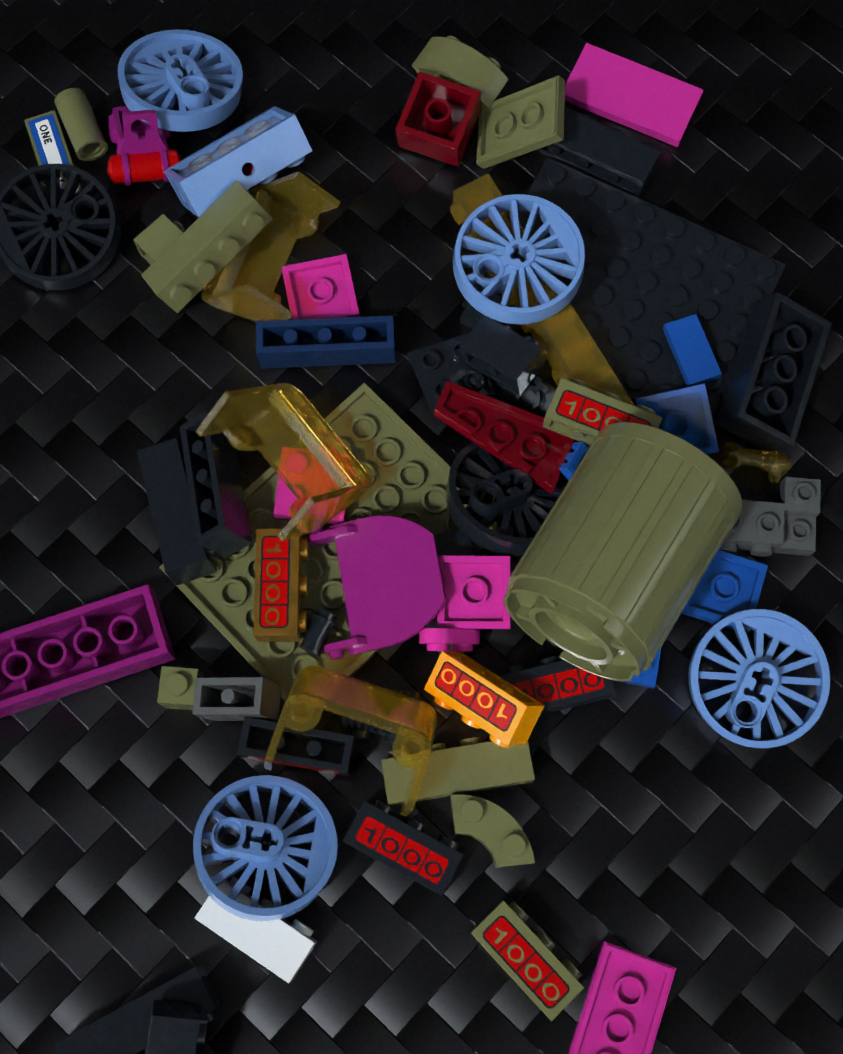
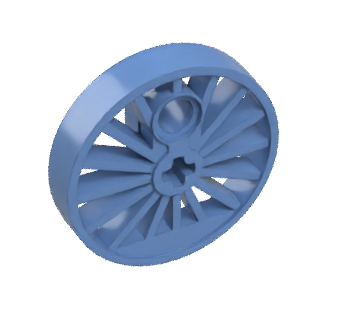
(168, 71)
(519, 259)
(782, 630)
(281, 852)

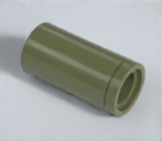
(81, 124)

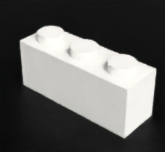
(273, 943)

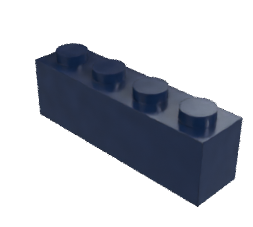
(325, 342)

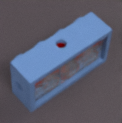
(246, 154)

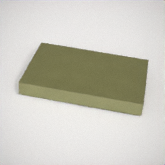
(521, 122)

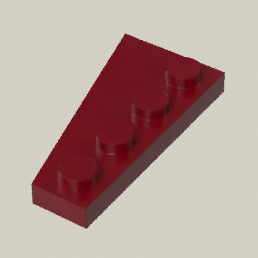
(505, 432)

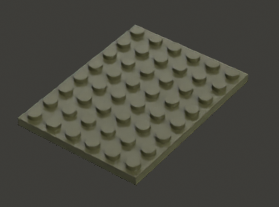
(406, 484)

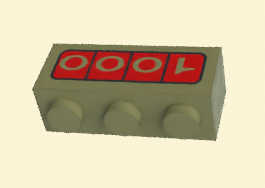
(584, 412)
(528, 958)

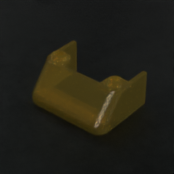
(250, 278)
(297, 446)
(325, 689)

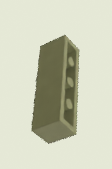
(206, 247)
(461, 770)

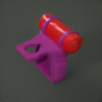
(140, 147)

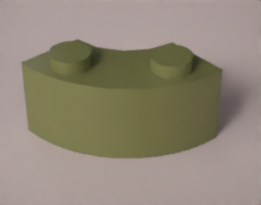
(462, 65)
(492, 828)

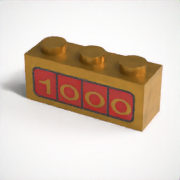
(279, 587)

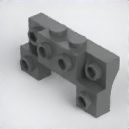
(781, 526)

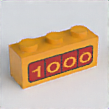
(483, 699)

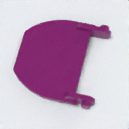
(387, 580)

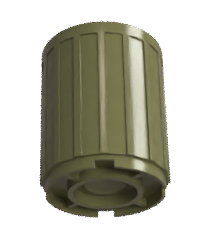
(623, 549)

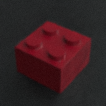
(438, 119)

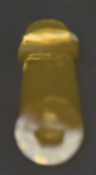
(770, 461)

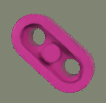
(440, 638)

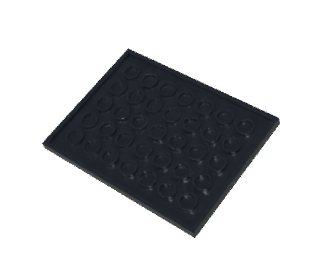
(647, 272)

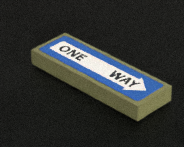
(50, 145)

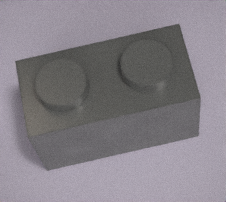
(236, 698)

